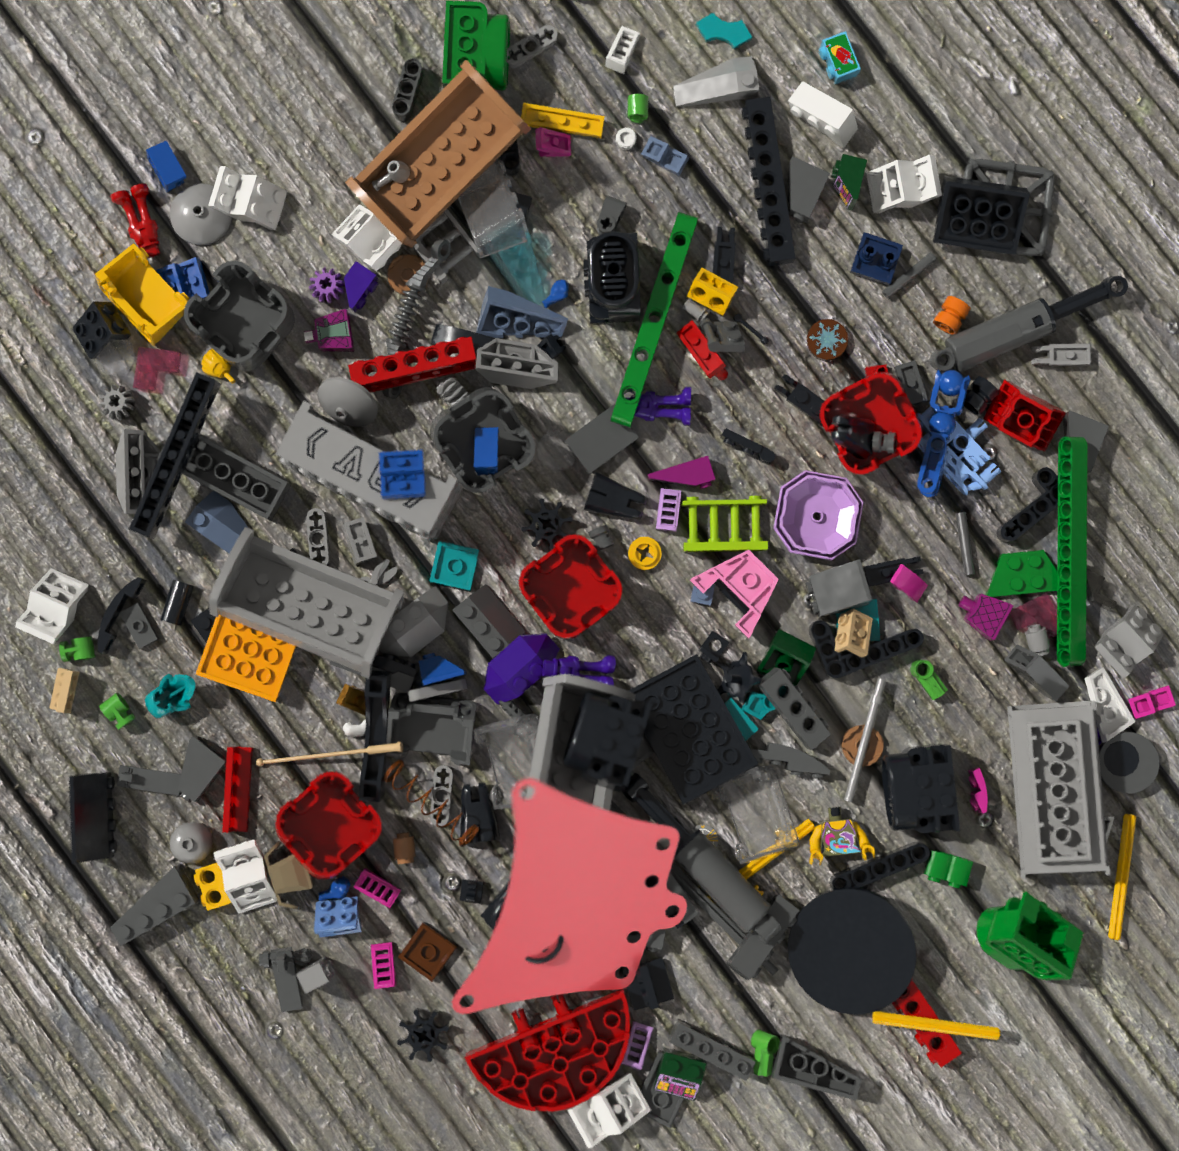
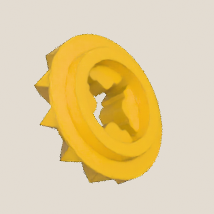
(648, 562)

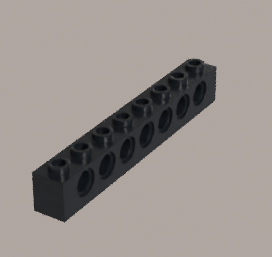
(762, 109)
(175, 455)

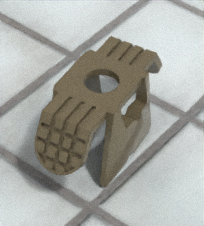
(287, 876)

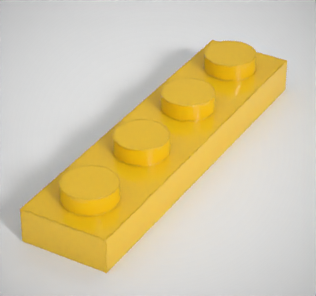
(563, 120)

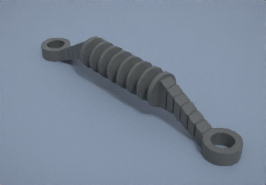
(416, 284)

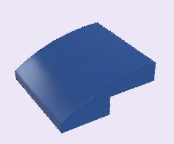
(186, 277)
(402, 474)

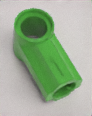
(929, 680)
(765, 1046)

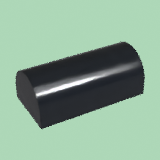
(177, 602)

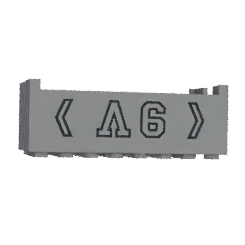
(352, 469)

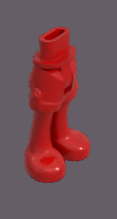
(142, 232)

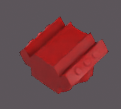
(1024, 416)

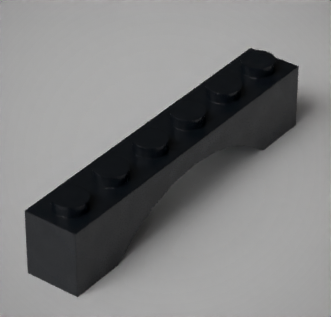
(377, 708)

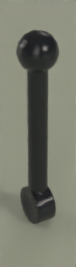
(738, 318)

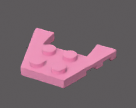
(747, 580)

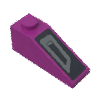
(689, 474)

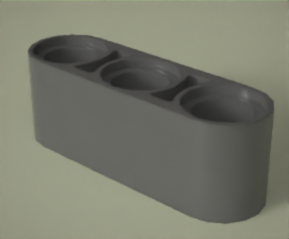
(407, 80)

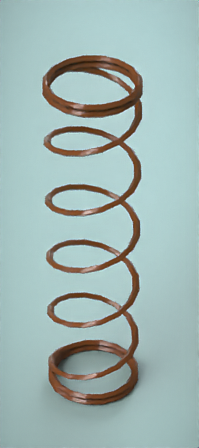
(462, 843)

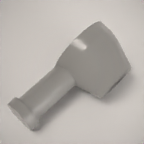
(399, 175)

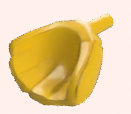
(216, 366)

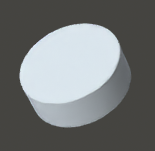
(626, 138)

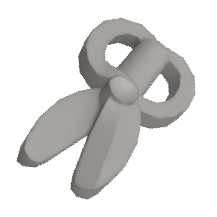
(378, 575)

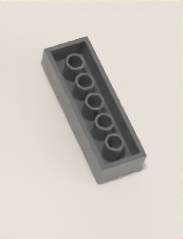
(236, 478)

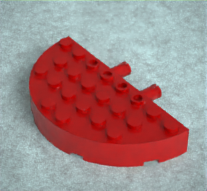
(557, 1059)

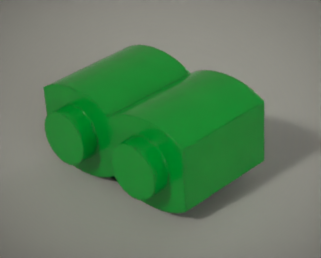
(948, 868)

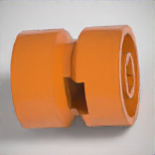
(952, 313)

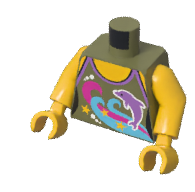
(838, 837)

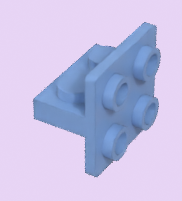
(337, 917)

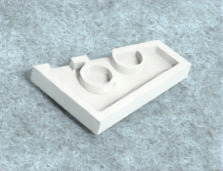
(1111, 711)

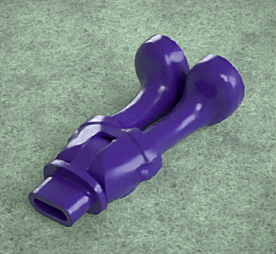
(649, 410)
(573, 666)

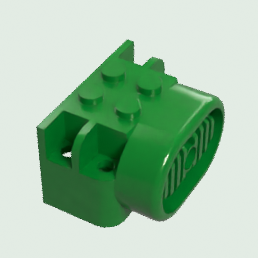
(479, 39)
(1030, 938)

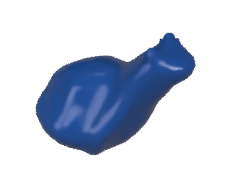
(558, 292)
(337, 890)

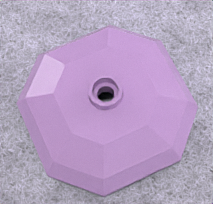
(838, 509)

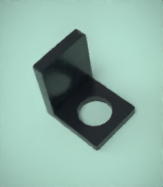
(709, 655)

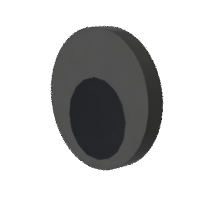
(1128, 762)

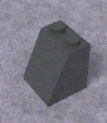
(838, 589)

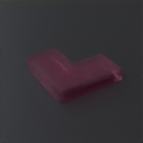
(150, 362)
(1036, 610)

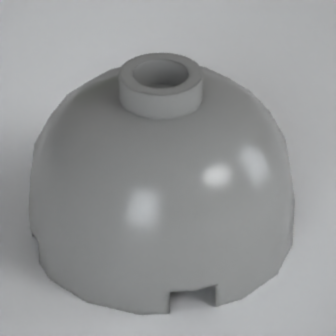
(191, 842)

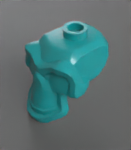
(171, 695)

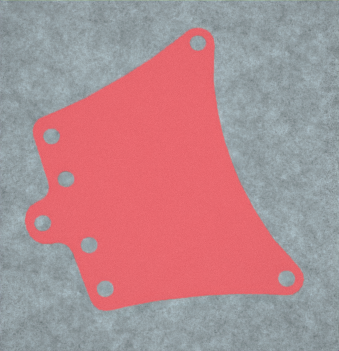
(577, 878)

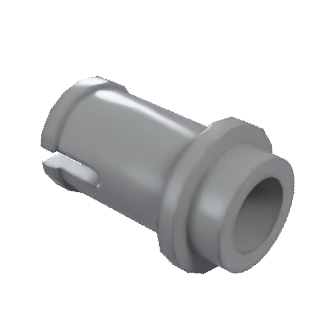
(695, 310)

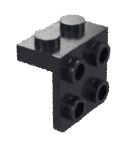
(99, 326)

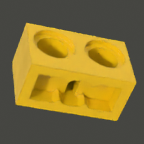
(712, 291)
(208, 887)

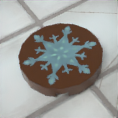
(827, 339)

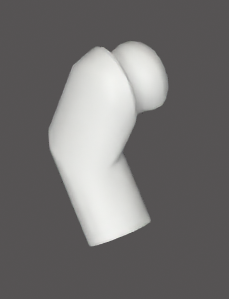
(355, 730)

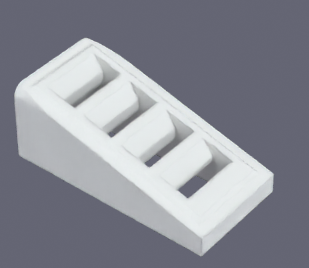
(617, 61)

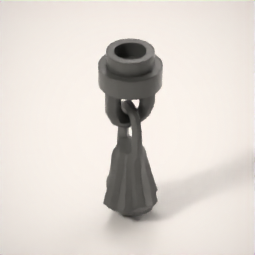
(301, 957)

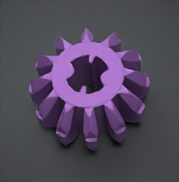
(324, 278)

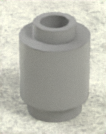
(1038, 639)

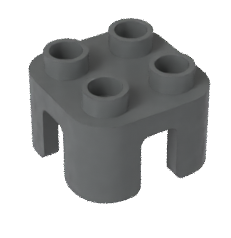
(240, 316)
(455, 437)

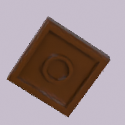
(427, 951)

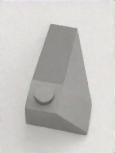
(724, 82)

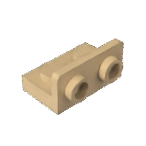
(853, 633)
(64, 690)

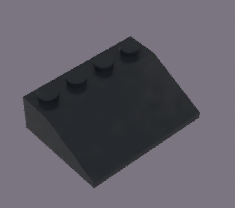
(980, 215)
(92, 816)

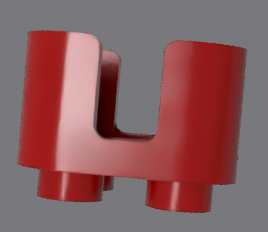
(887, 405)
(570, 587)
(327, 826)

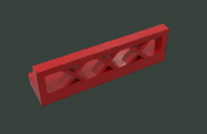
(237, 789)

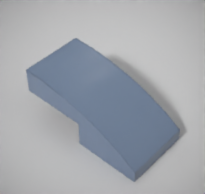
(664, 156)

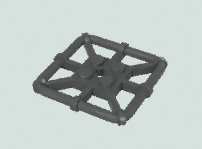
(1045, 213)

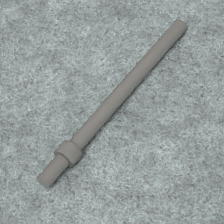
(876, 700)

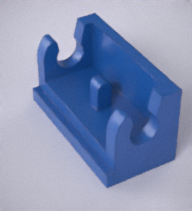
(166, 166)
(486, 450)

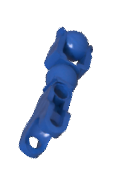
(941, 427)

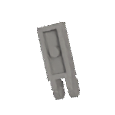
(1064, 355)

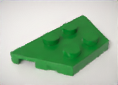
(1023, 574)

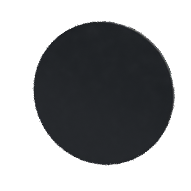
(852, 950)

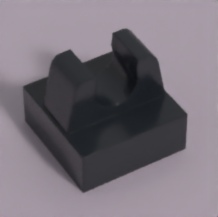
(551, 347)
(471, 891)

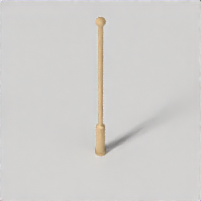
(376, 749)

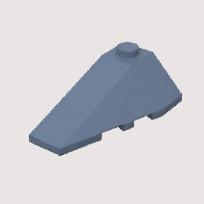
(510, 315)
(217, 521)

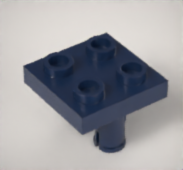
(876, 258)

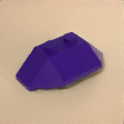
(518, 666)

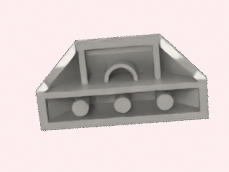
(516, 364)
(134, 467)
(416, 625)

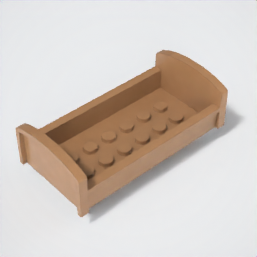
(445, 152)

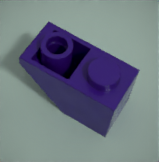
(358, 284)

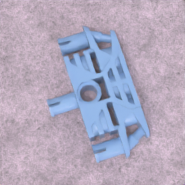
(972, 455)

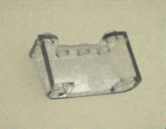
(493, 212)

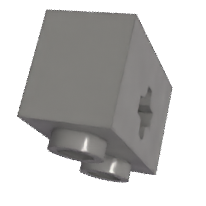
(316, 974)

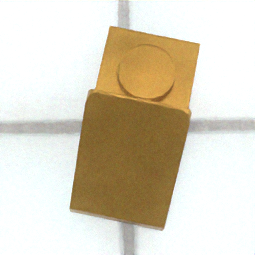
(352, 698)

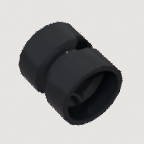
(980, 393)

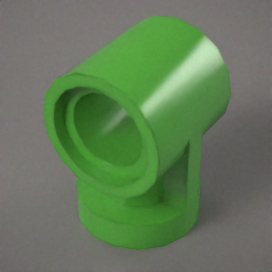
(637, 108)
(80, 649)
(115, 709)

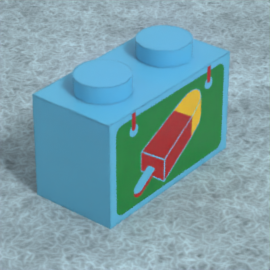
(839, 58)

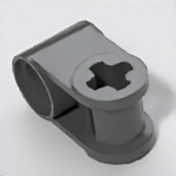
(610, 214)

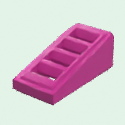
(366, 890)
(375, 965)

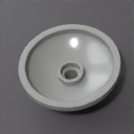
(198, 228)
(347, 402)

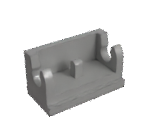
(359, 541)

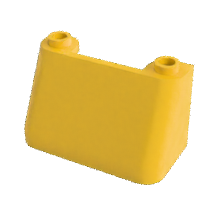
(141, 294)

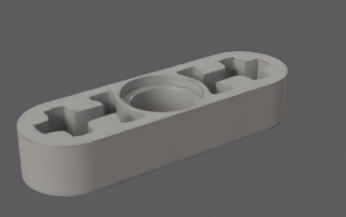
(546, 43)
(322, 522)
(437, 690)
(437, 779)

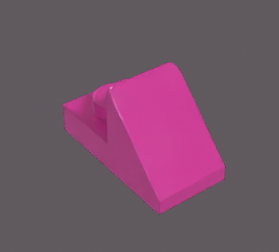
(552, 143)

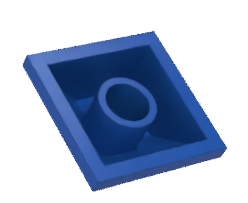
(438, 669)

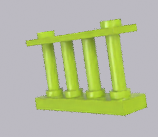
(714, 542)

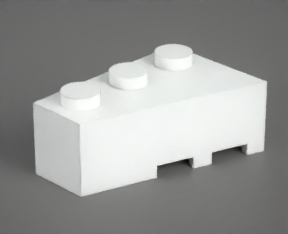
(824, 113)

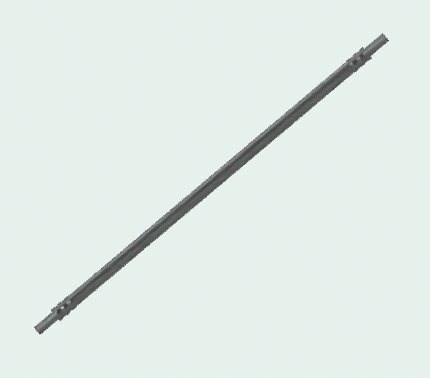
(681, 878)

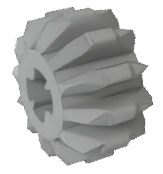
(451, 391)
(109, 402)

